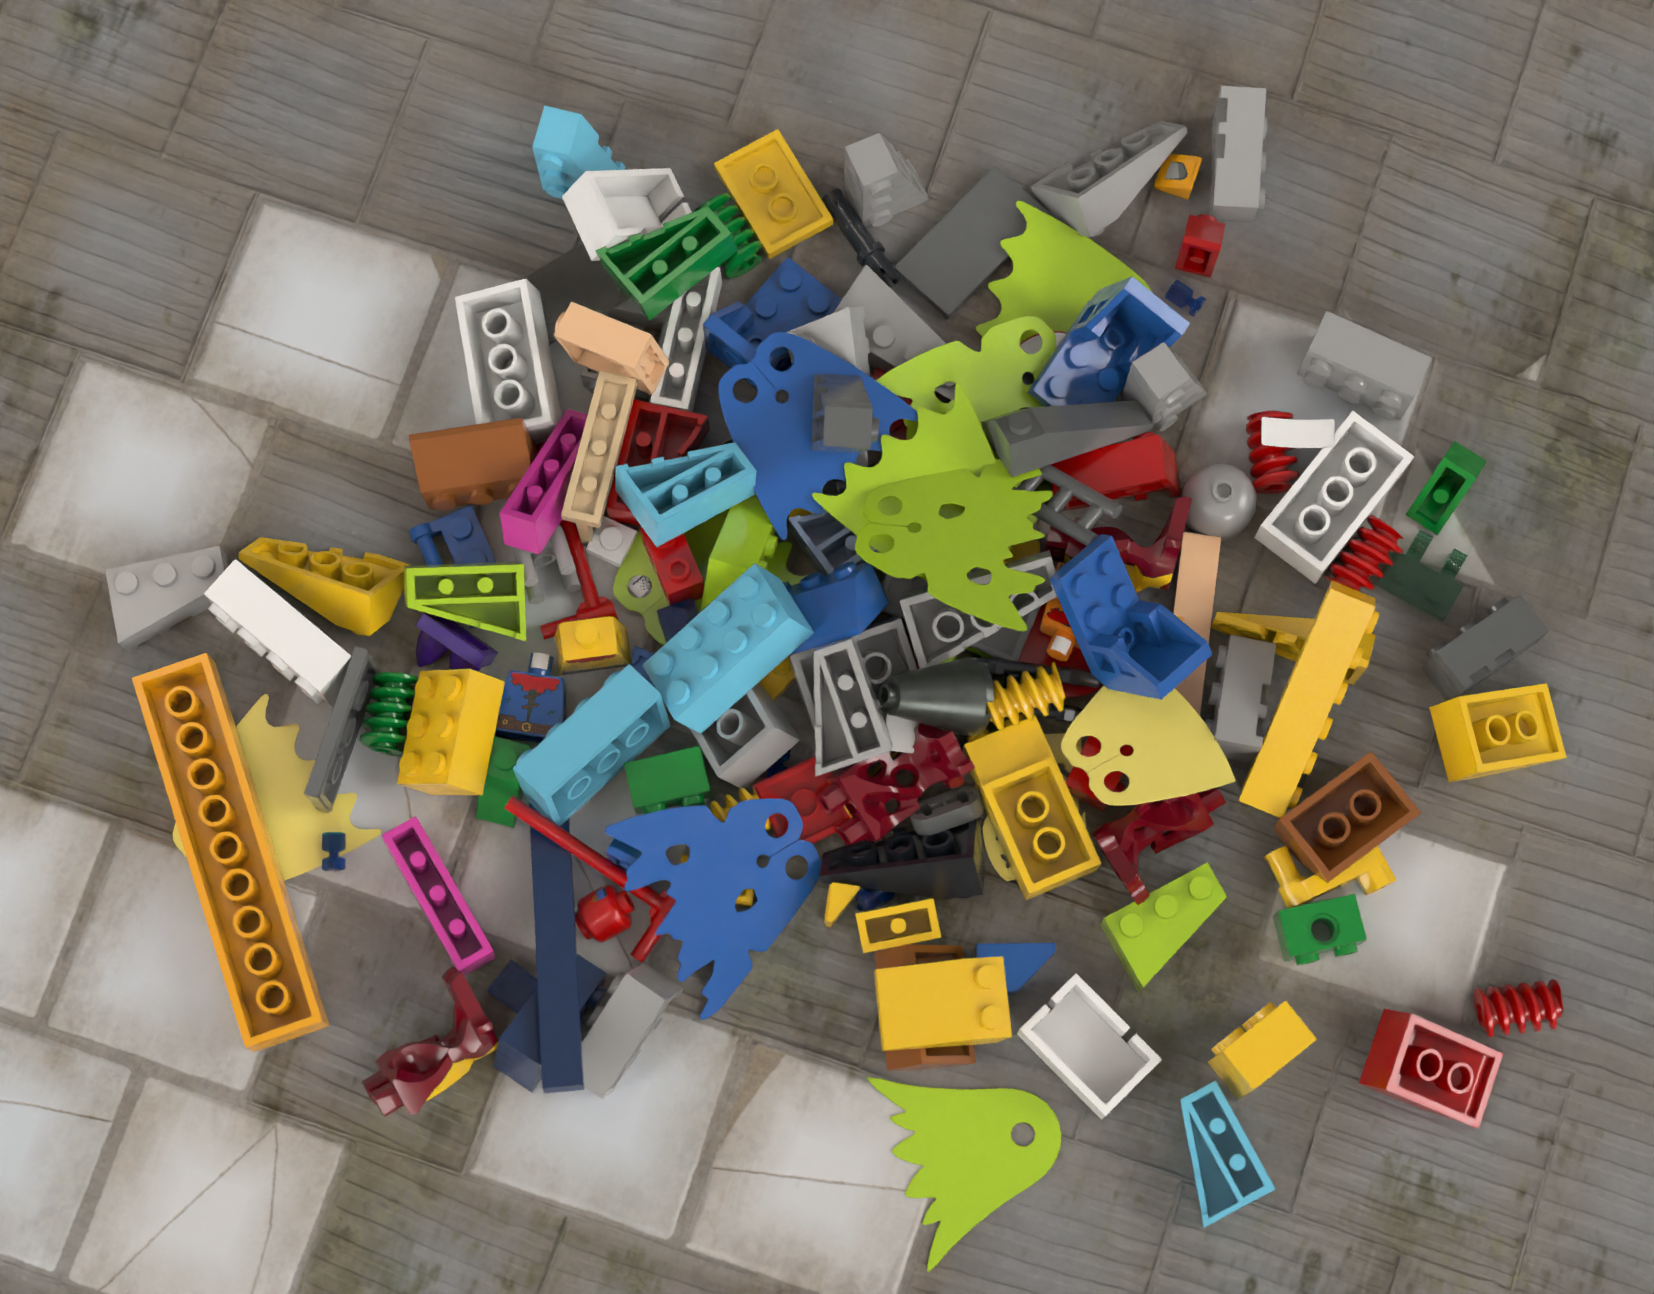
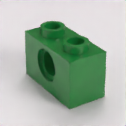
(1338, 914)

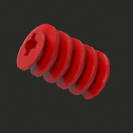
(1269, 461)
(1366, 555)
(1518, 1006)

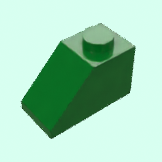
(1446, 487)
(501, 783)

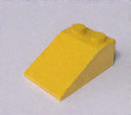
(1497, 732)
(943, 1004)

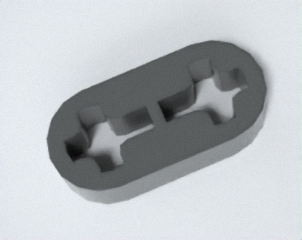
(947, 810)

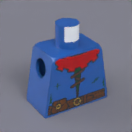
(531, 701)

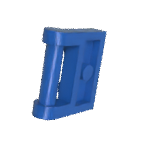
(461, 534)

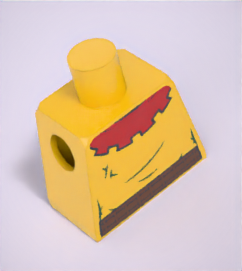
(591, 645)

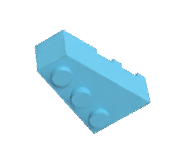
(566, 149)
(685, 490)
(1221, 1155)

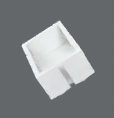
(622, 203)
(1086, 1046)

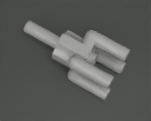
(555, 549)

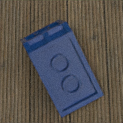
(780, 305)
(1103, 342)
(1124, 640)

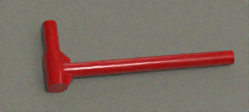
(593, 604)
(659, 903)

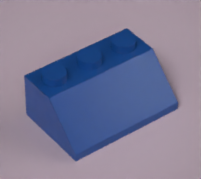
(838, 602)

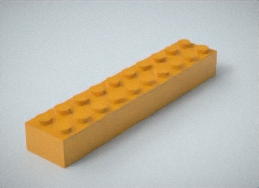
(230, 853)

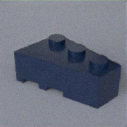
(519, 1045)

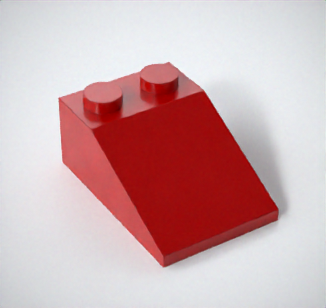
(1431, 1067)

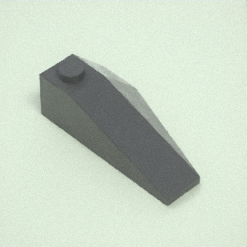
(1054, 433)

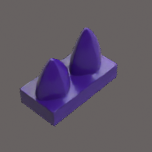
(442, 634)

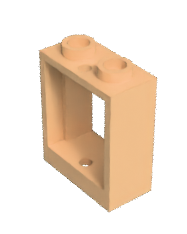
(611, 346)

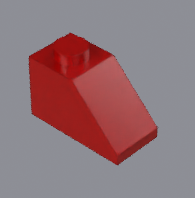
(1200, 245)

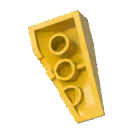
(341, 588)
(1287, 634)

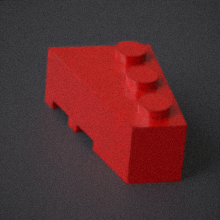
(651, 434)
(1125, 469)

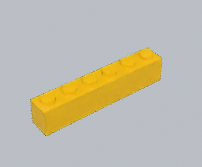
(1307, 699)

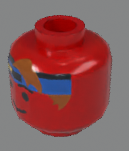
(604, 913)

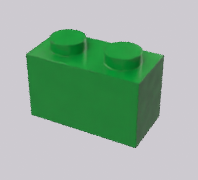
(668, 781)

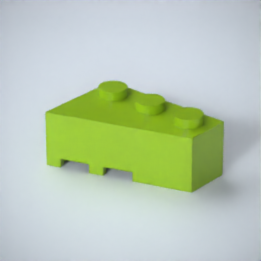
(743, 540)
(471, 593)
(1155, 930)

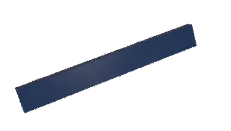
(556, 964)

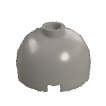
(1220, 501)

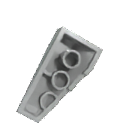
(1103, 188)

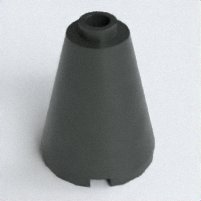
(942, 696)

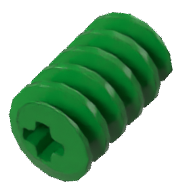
(745, 258)
(388, 712)

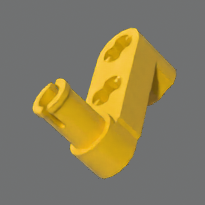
(1370, 871)

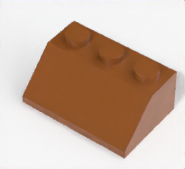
(472, 462)
(1346, 818)
(923, 1057)

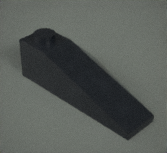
(912, 863)

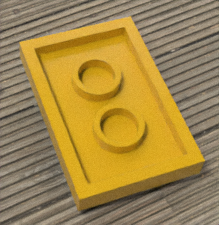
(773, 193)

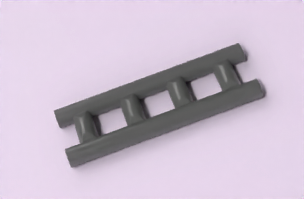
(1071, 487)

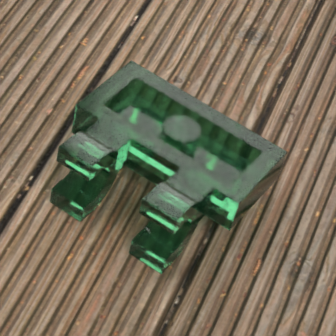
(1420, 584)

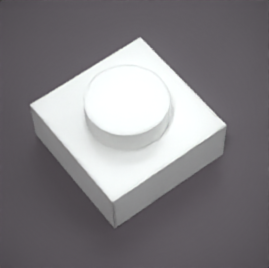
(611, 542)

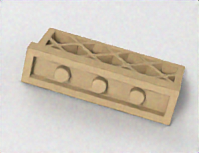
(599, 452)

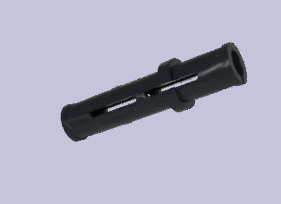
(868, 251)

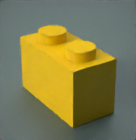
(1006, 750)
(898, 925)

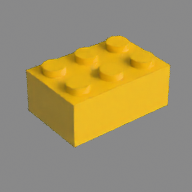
(450, 732)
(1039, 828)
(1269, 1043)

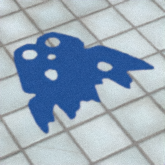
(712, 879)

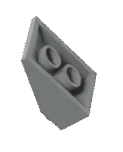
(747, 738)

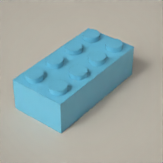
(727, 648)
(592, 745)

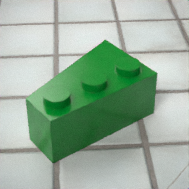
(669, 260)

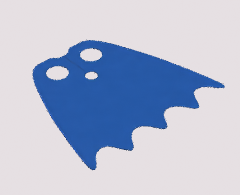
(779, 435)

